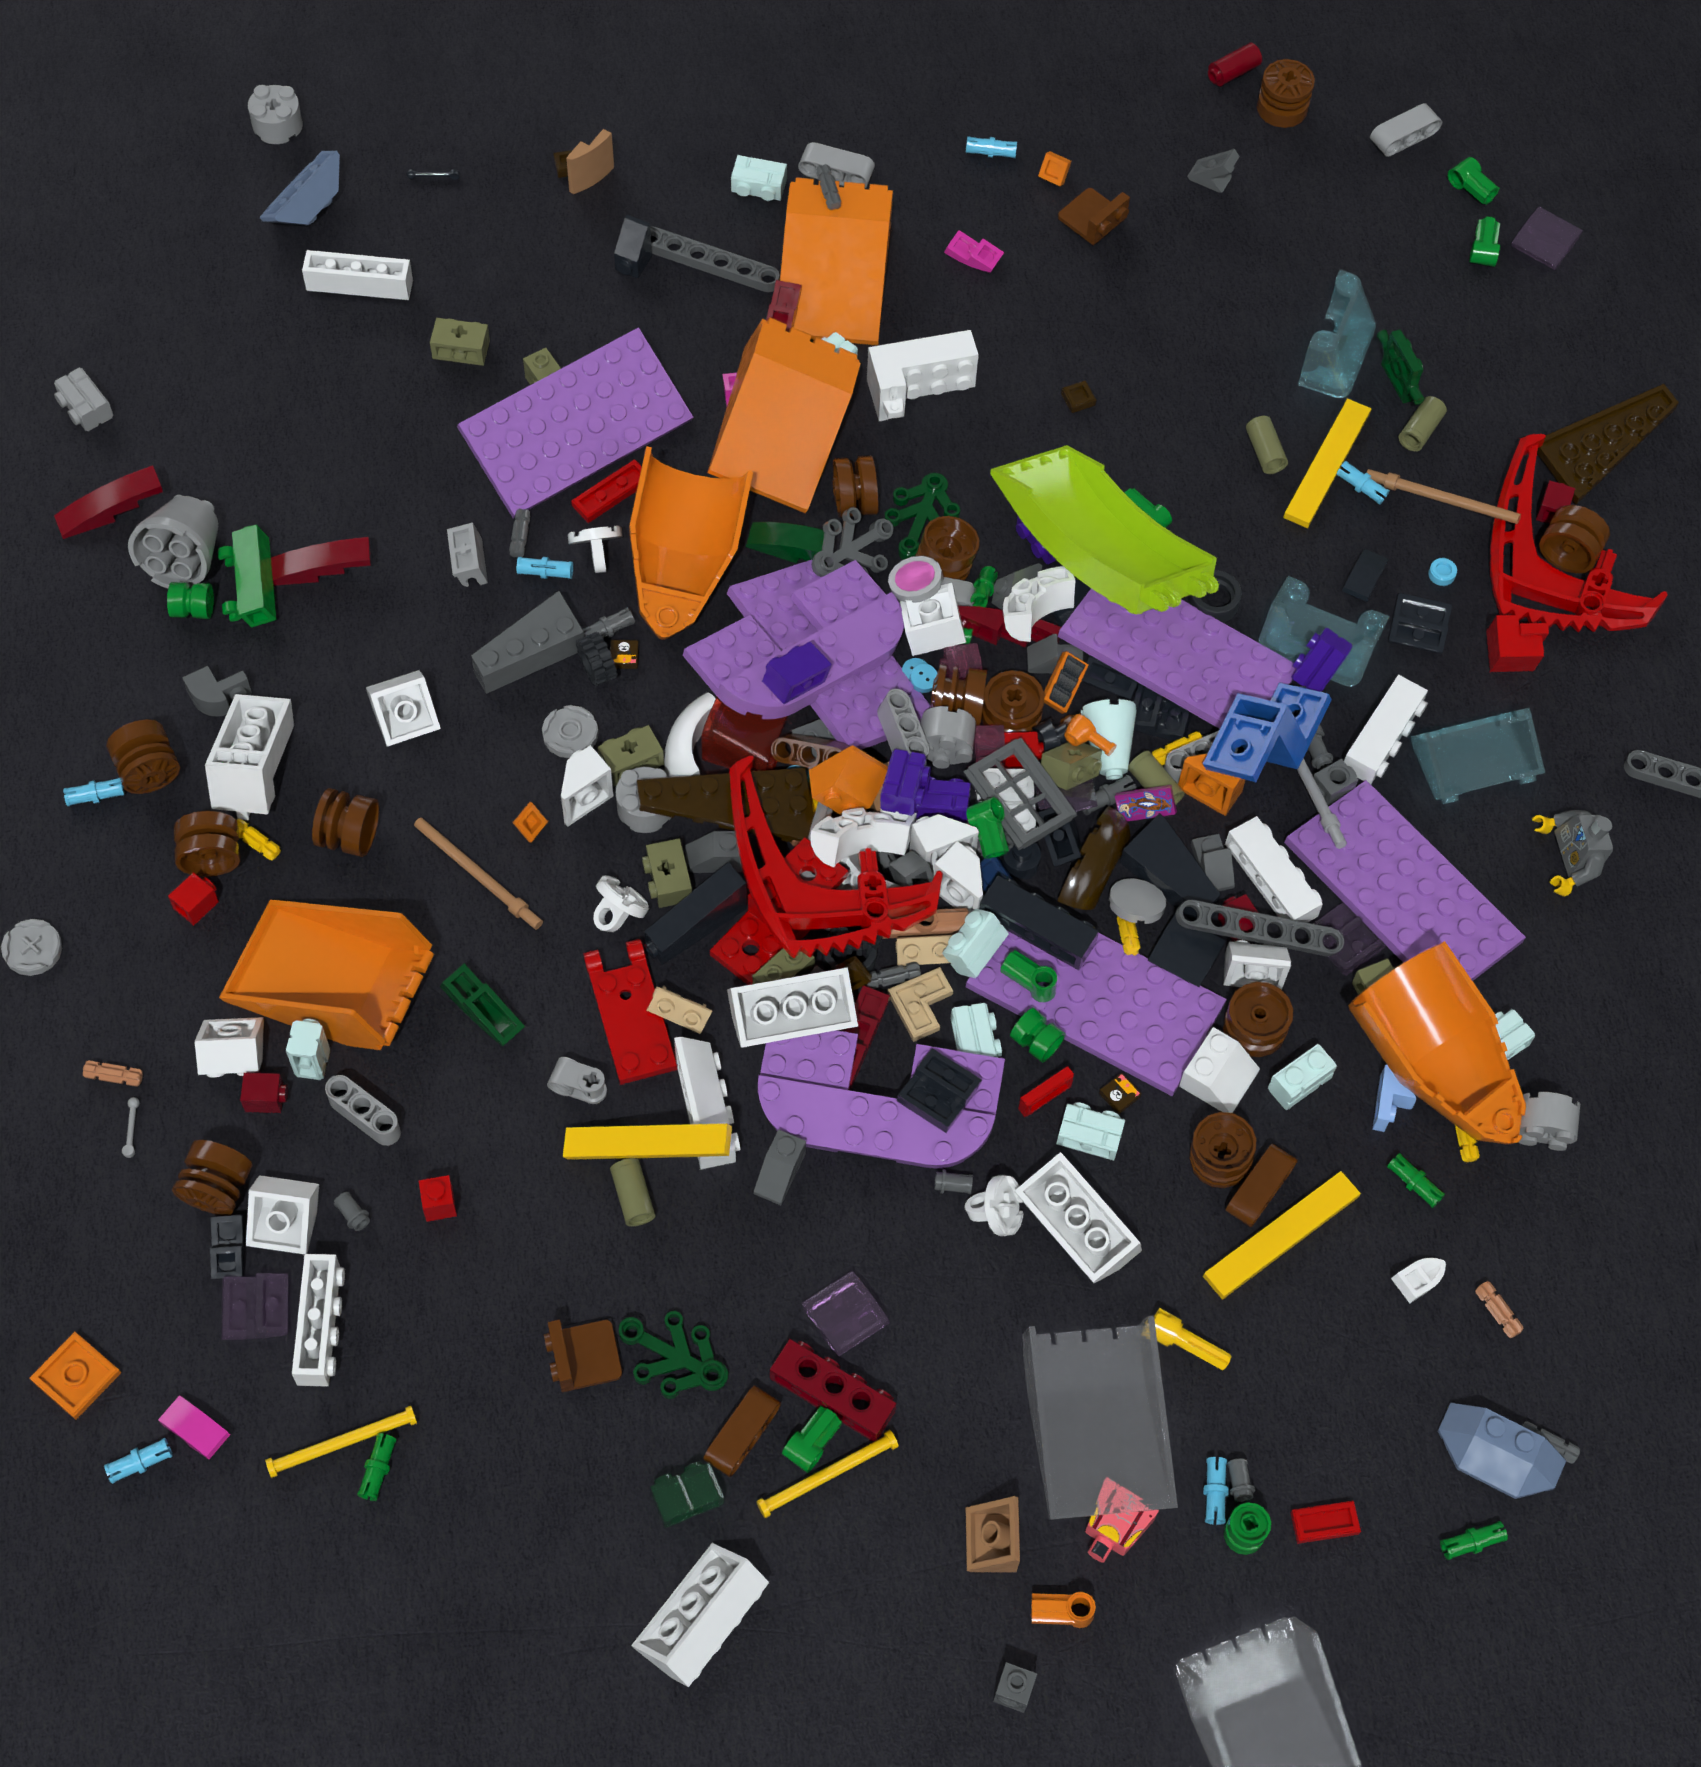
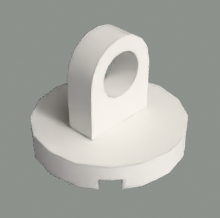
(595, 537)
(620, 902)
(998, 1205)

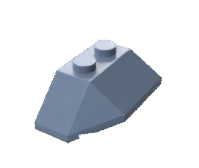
(307, 192)
(1499, 1451)

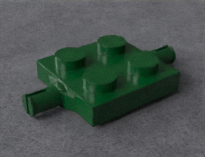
(1401, 366)

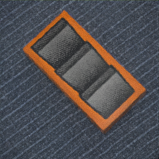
(1064, 682)

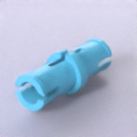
(991, 147)
(1362, 482)
(531, 567)
(93, 792)
(138, 1460)
(1216, 1490)

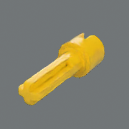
(1170, 1331)

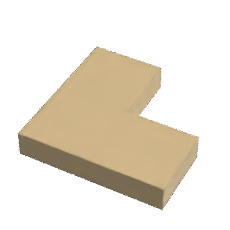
(913, 1002)

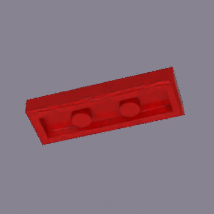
(608, 492)

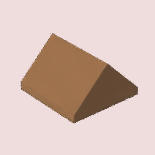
(993, 1536)

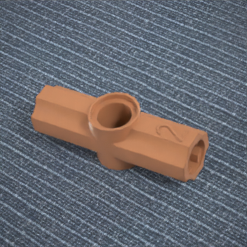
(942, 923)

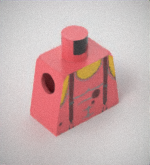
(1117, 1532)

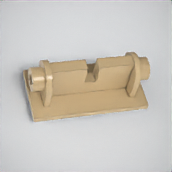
(921, 949)
(679, 1010)

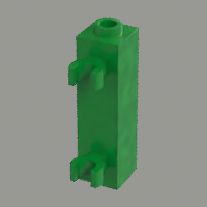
(253, 577)

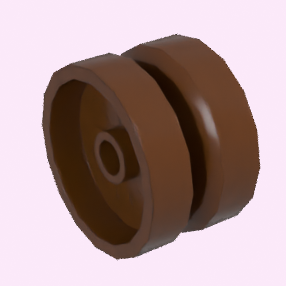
(859, 486)
(1574, 539)
(1013, 701)
(206, 843)
(1258, 1018)

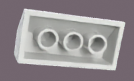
(792, 1007)
(704, 1092)
(1079, 1219)
(700, 1614)

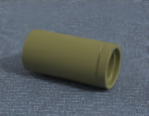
(1422, 423)
(1266, 444)
(1152, 774)
(632, 1192)

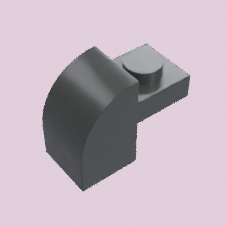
(213, 696)

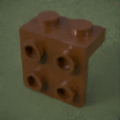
(1094, 215)
(583, 1354)

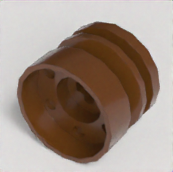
(1285, 93)
(951, 544)
(958, 693)
(143, 756)
(345, 822)
(1226, 1134)
(212, 1177)

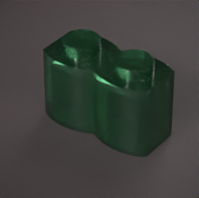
(686, 1494)

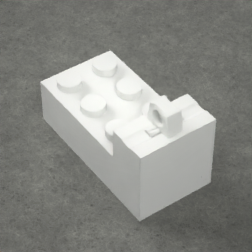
(919, 369)
(248, 754)

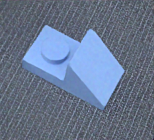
(1389, 1097)

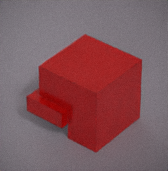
(1514, 645)

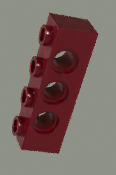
(866, 1422)

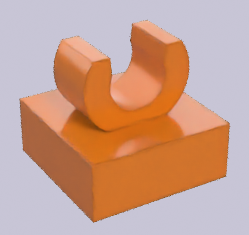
(1054, 168)

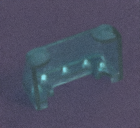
(1337, 357)
(1294, 622)
(1479, 754)

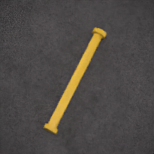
(340, 1441)
(827, 1474)

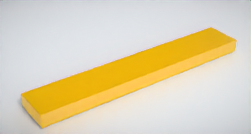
(1327, 463)
(647, 1141)
(1281, 1235)

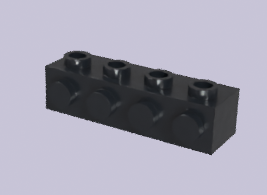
(1040, 922)

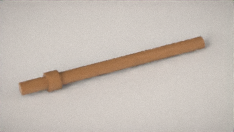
(1394, 482)
(515, 905)

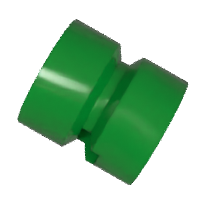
(186, 600)
(1037, 1034)
(1247, 1528)

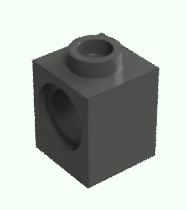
(1339, 772)
(1015, 1687)

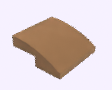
(590, 162)

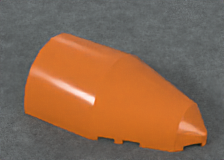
(682, 540)
(1444, 1044)

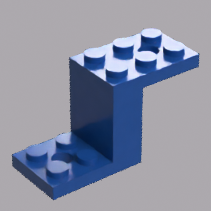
(1267, 731)

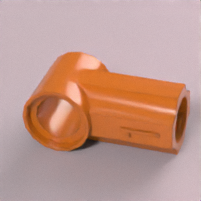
(1057, 1609)

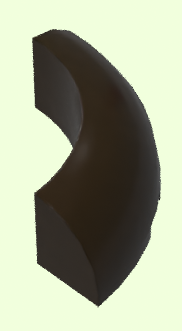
(1100, 855)

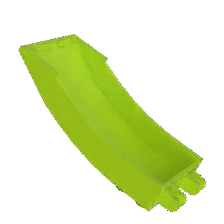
(1103, 533)

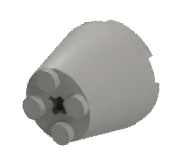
(176, 541)

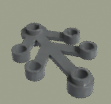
(849, 548)

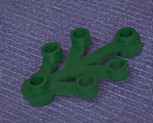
(922, 510)
(676, 1357)

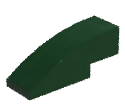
(785, 540)
(482, 1005)

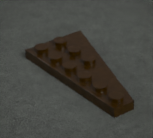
(1595, 445)
(707, 798)

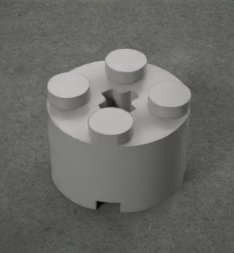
(275, 113)
(948, 736)
(628, 802)
(1550, 1120)

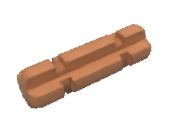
(112, 1073)
(1499, 1309)

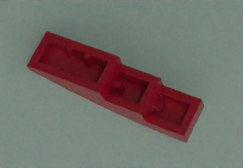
(785, 303)
(103, 503)
(317, 560)
(990, 626)
(869, 1013)

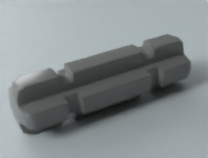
(828, 187)
(519, 533)
(894, 975)
(1568, 1451)

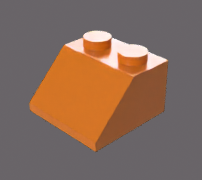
(847, 780)
(1209, 787)

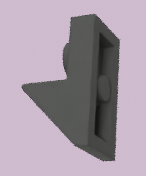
(1214, 170)
(1044, 654)
(1214, 861)

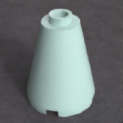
(1117, 726)

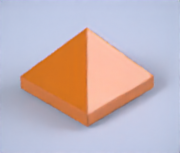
(530, 822)

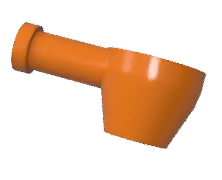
(1082, 730)

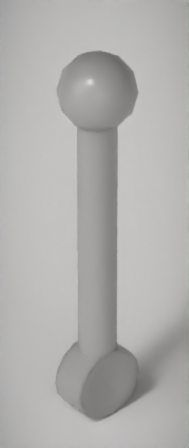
(128, 1150)

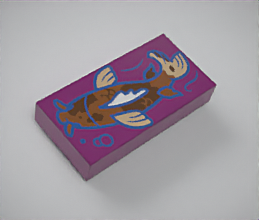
(1146, 803)

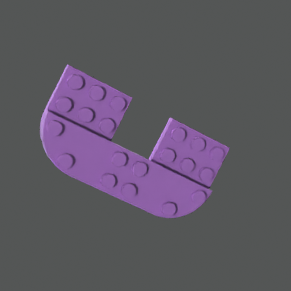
(855, 633)
(808, 1096)

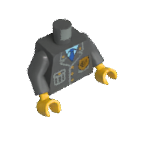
(1582, 843)

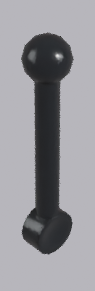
(453, 174)

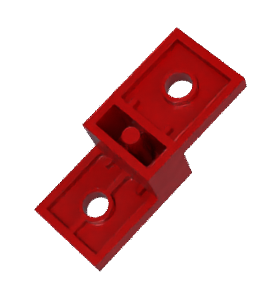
(752, 928)

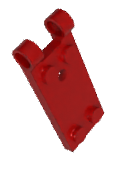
(634, 1035)

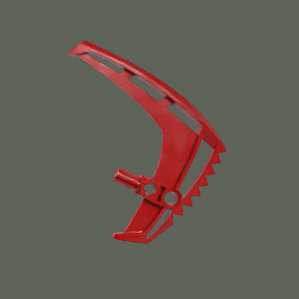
(1547, 585)
(819, 907)

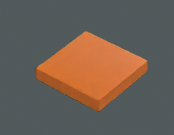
(75, 1375)

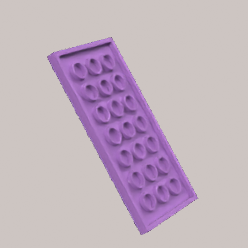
(575, 422)
(1178, 654)
(848, 707)
(1403, 884)
(1113, 1008)

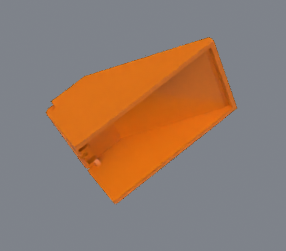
(838, 258)
(784, 413)
(332, 967)

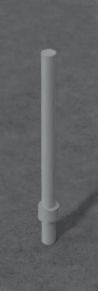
(1329, 821)

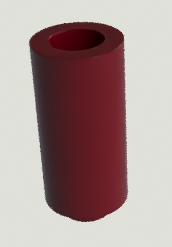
(1234, 64)

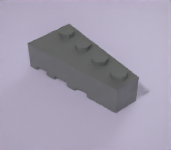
(528, 645)

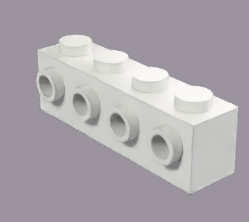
(357, 275)
(1385, 729)
(1273, 872)
(316, 1320)

